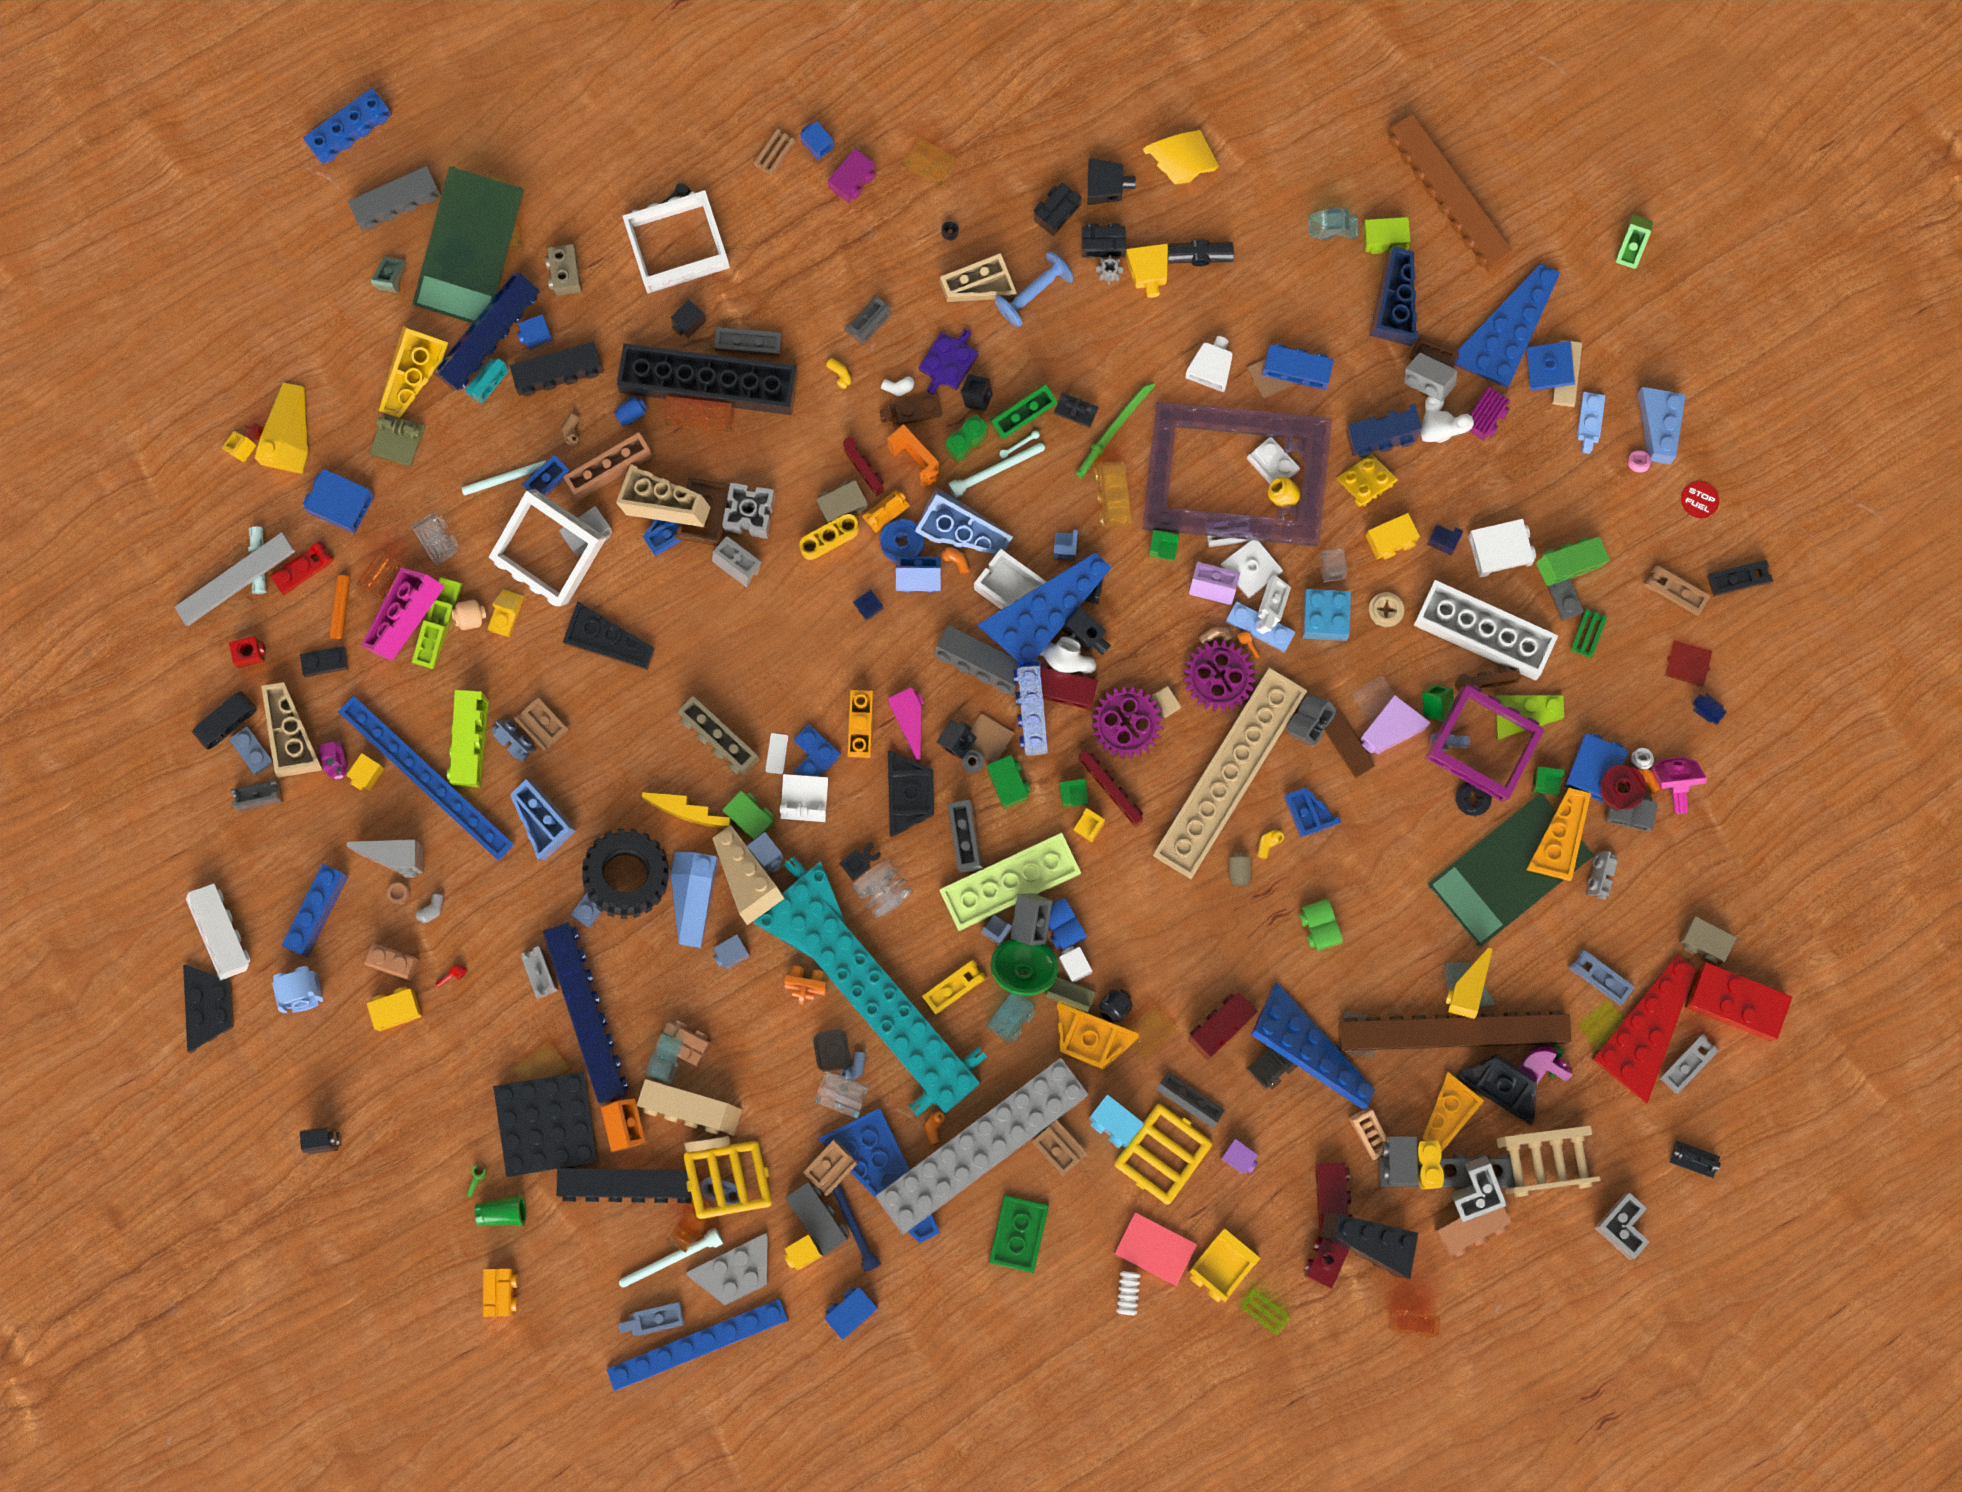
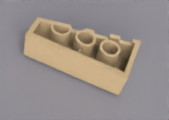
(288, 739)
(748, 881)
(689, 1107)

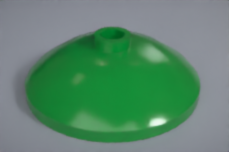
(1017, 959)

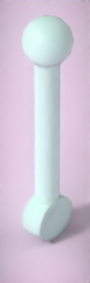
(1004, 453)

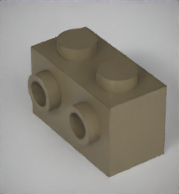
(564, 270)

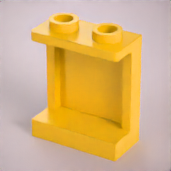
(1223, 1266)

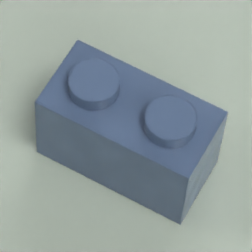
(766, 853)

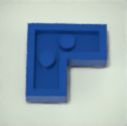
(821, 753)

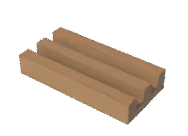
(784, 137)

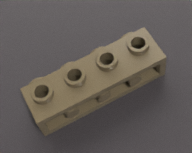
(719, 736)

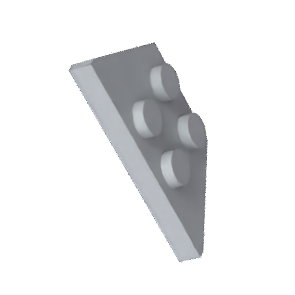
(735, 1272)

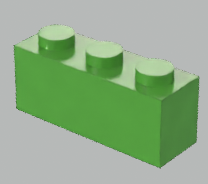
(1572, 560)

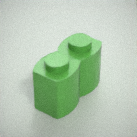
(1320, 925)

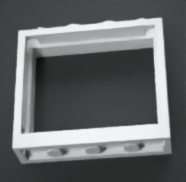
(687, 272)
(566, 519)

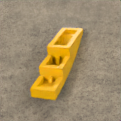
(679, 807)

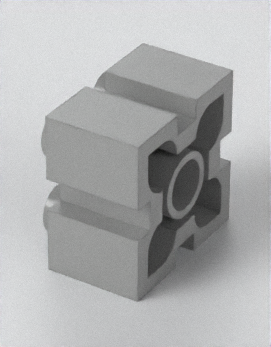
(742, 499)

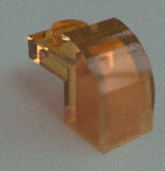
(689, 1228)

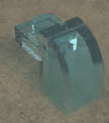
(1333, 222)
(664, 1060)

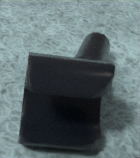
(681, 189)

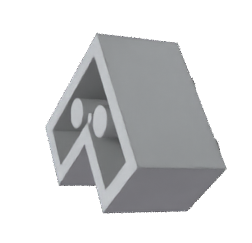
(1482, 1195)
(1618, 1228)

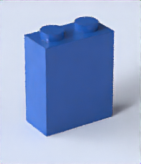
(338, 501)
(1591, 762)

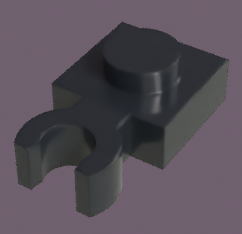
(857, 864)

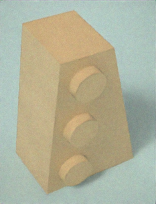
(979, 281)

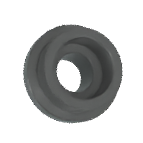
(979, 764)

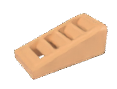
(1360, 1116)

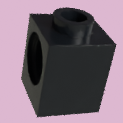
(976, 392)
(957, 739)

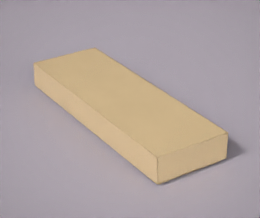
(1567, 394)

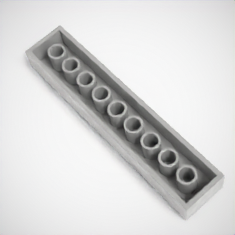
(981, 1146)

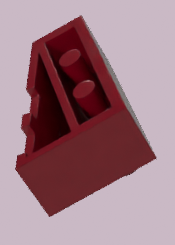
(1222, 1025)

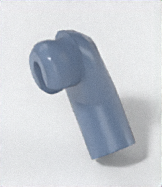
(856, 1069)

